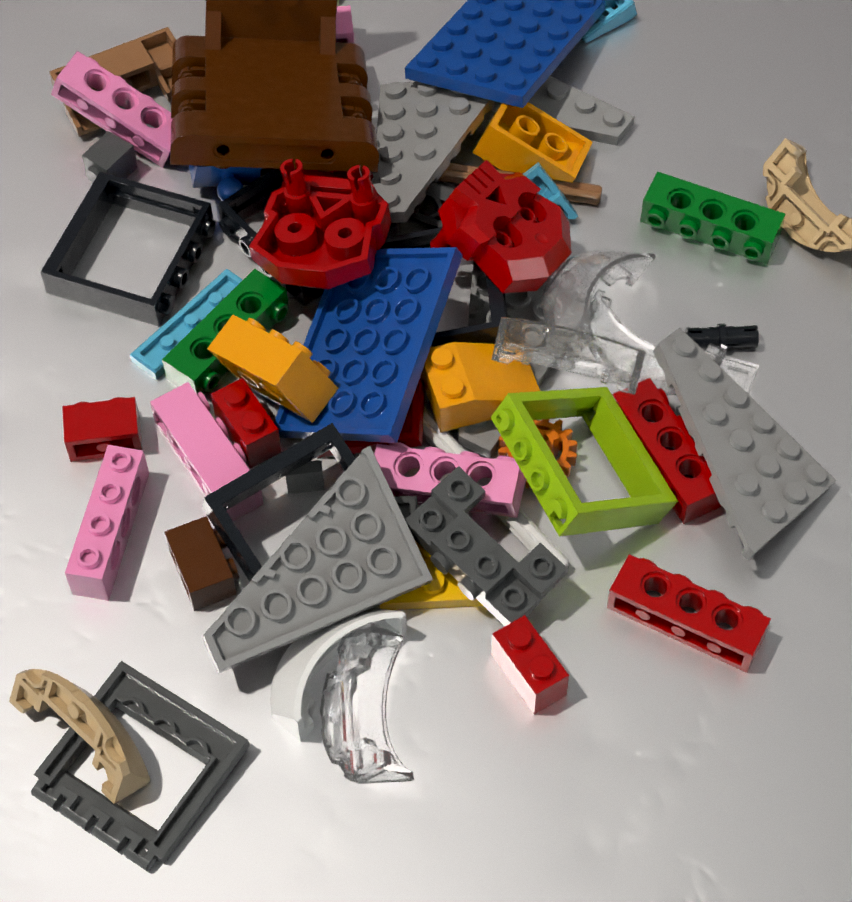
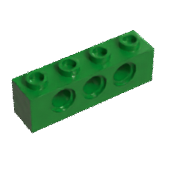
(712, 217)
(253, 298)

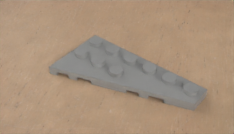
(580, 112)

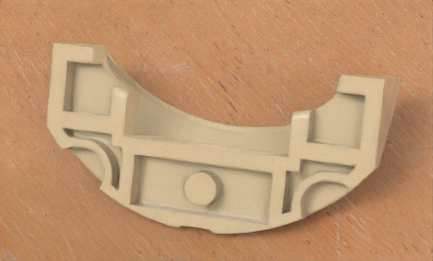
(806, 215)
(92, 721)

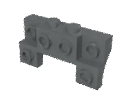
(474, 558)

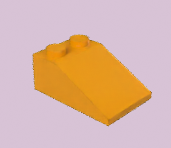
(528, 135)
(468, 385)

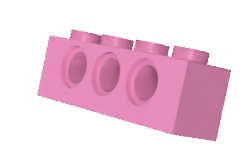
(102, 108)
(502, 493)
(107, 523)

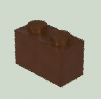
(201, 563)

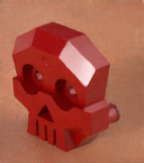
(321, 228)
(505, 229)

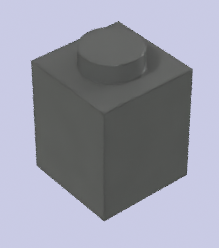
(109, 156)

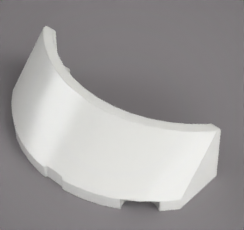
(307, 657)

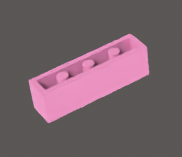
(202, 443)

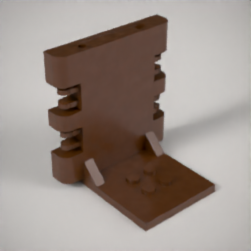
(271, 90)

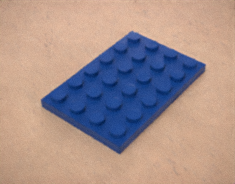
(503, 47)
(376, 343)

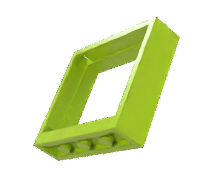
(648, 490)

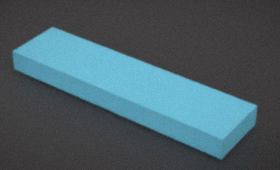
(158, 345)

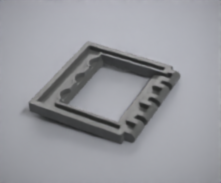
(173, 720)

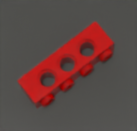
(694, 494)
(696, 629)

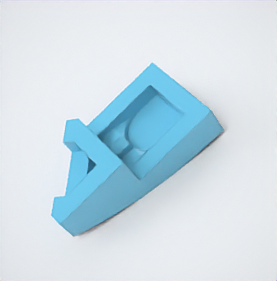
(549, 189)

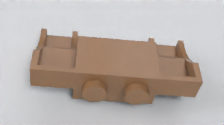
(139, 62)

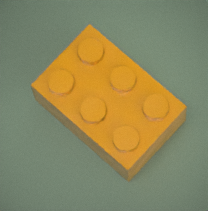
(274, 366)

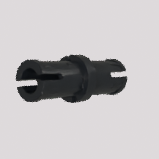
(728, 335)

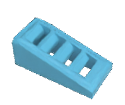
(615, 18)

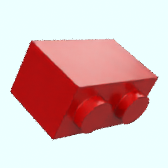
(246, 422)
(99, 424)
(529, 664)

